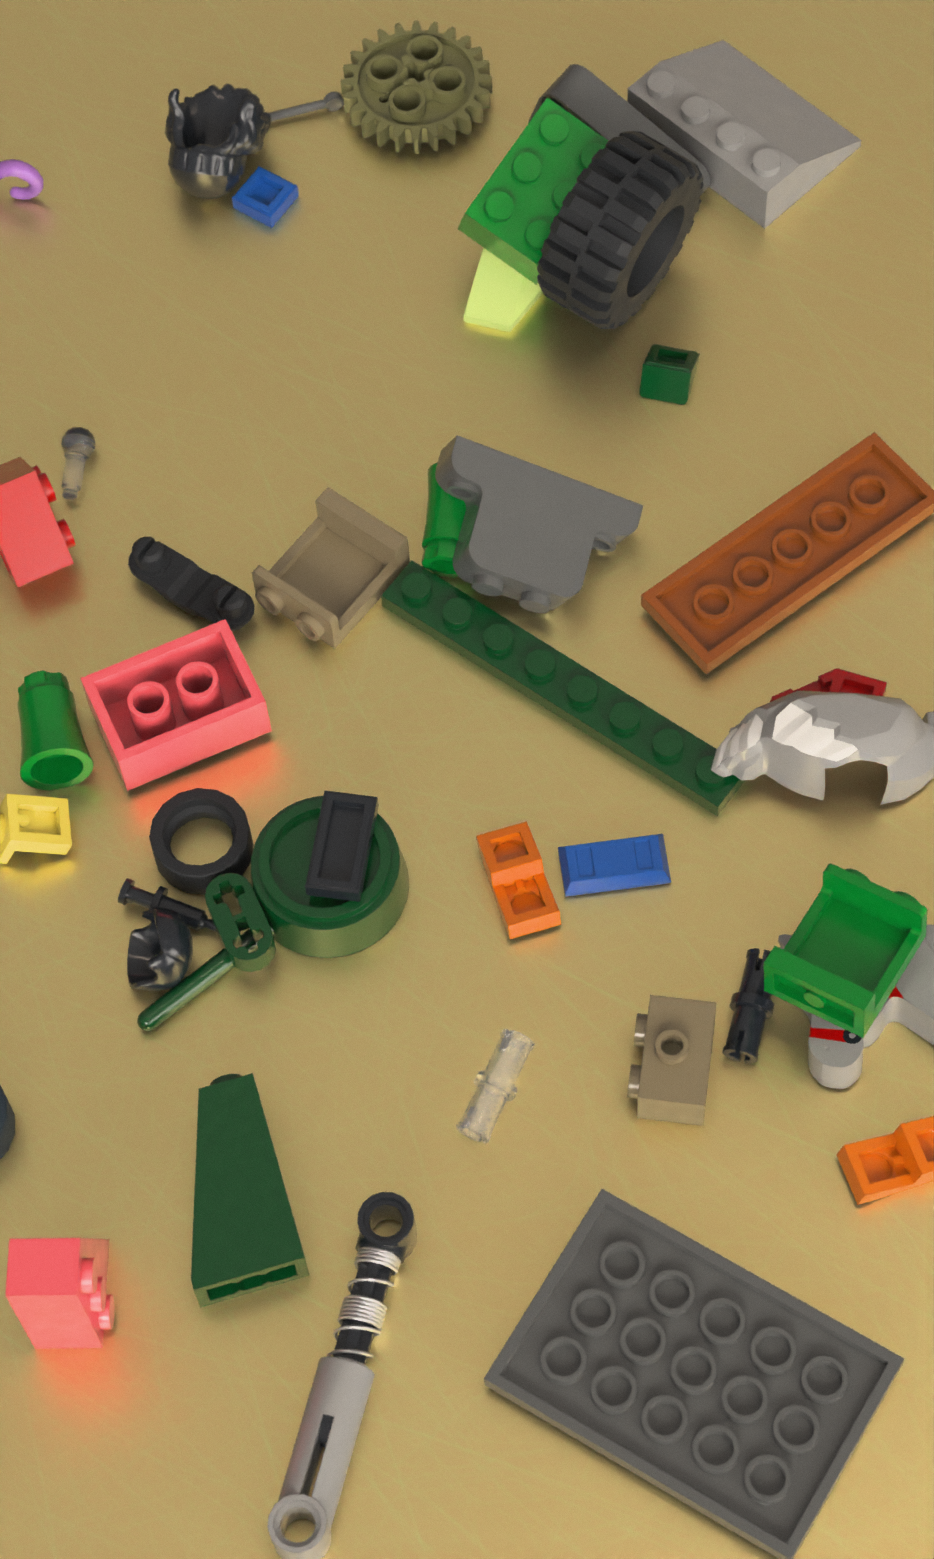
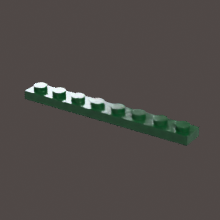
(560, 685)

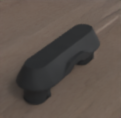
(189, 585)

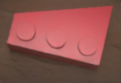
(60, 1290)

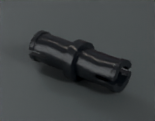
(750, 1009)

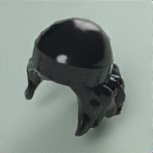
(213, 137)

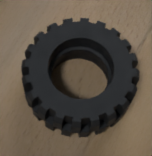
(619, 229)

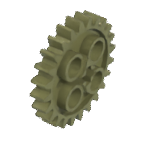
(416, 86)

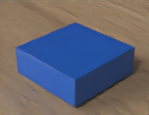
(265, 196)

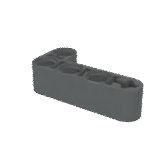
(606, 111)

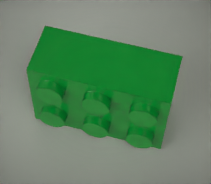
(529, 186)

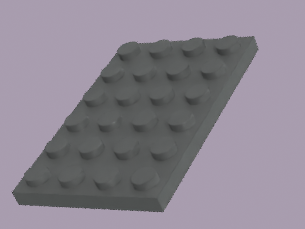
(695, 1374)

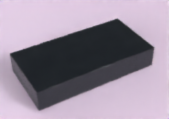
(342, 846)

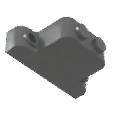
(527, 526)

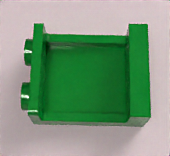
(847, 950)

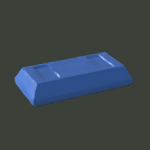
(614, 865)

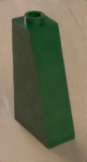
(241, 1207)

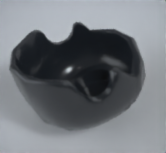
(159, 952)

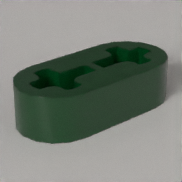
(230, 926)

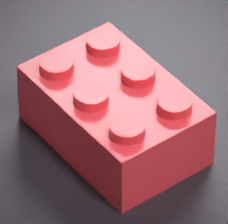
(176, 704)

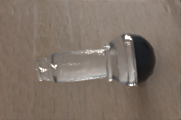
(77, 447)

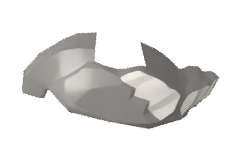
(821, 730)

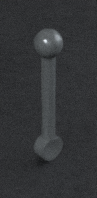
(332, 101)

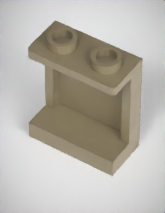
(333, 570)

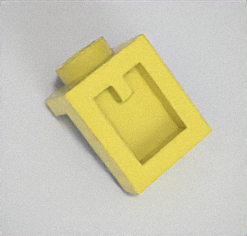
(34, 825)

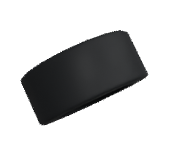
(192, 806)

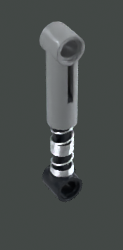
(342, 1383)

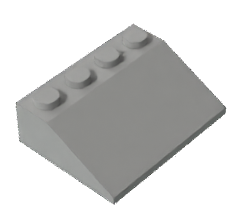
(743, 126)

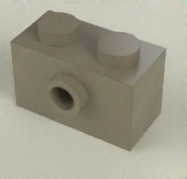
(674, 1061)

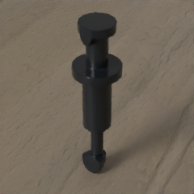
(193, 917)

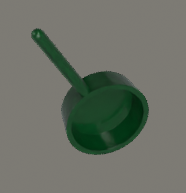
(301, 921)

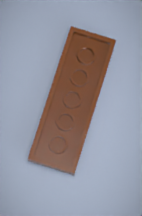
(789, 552)

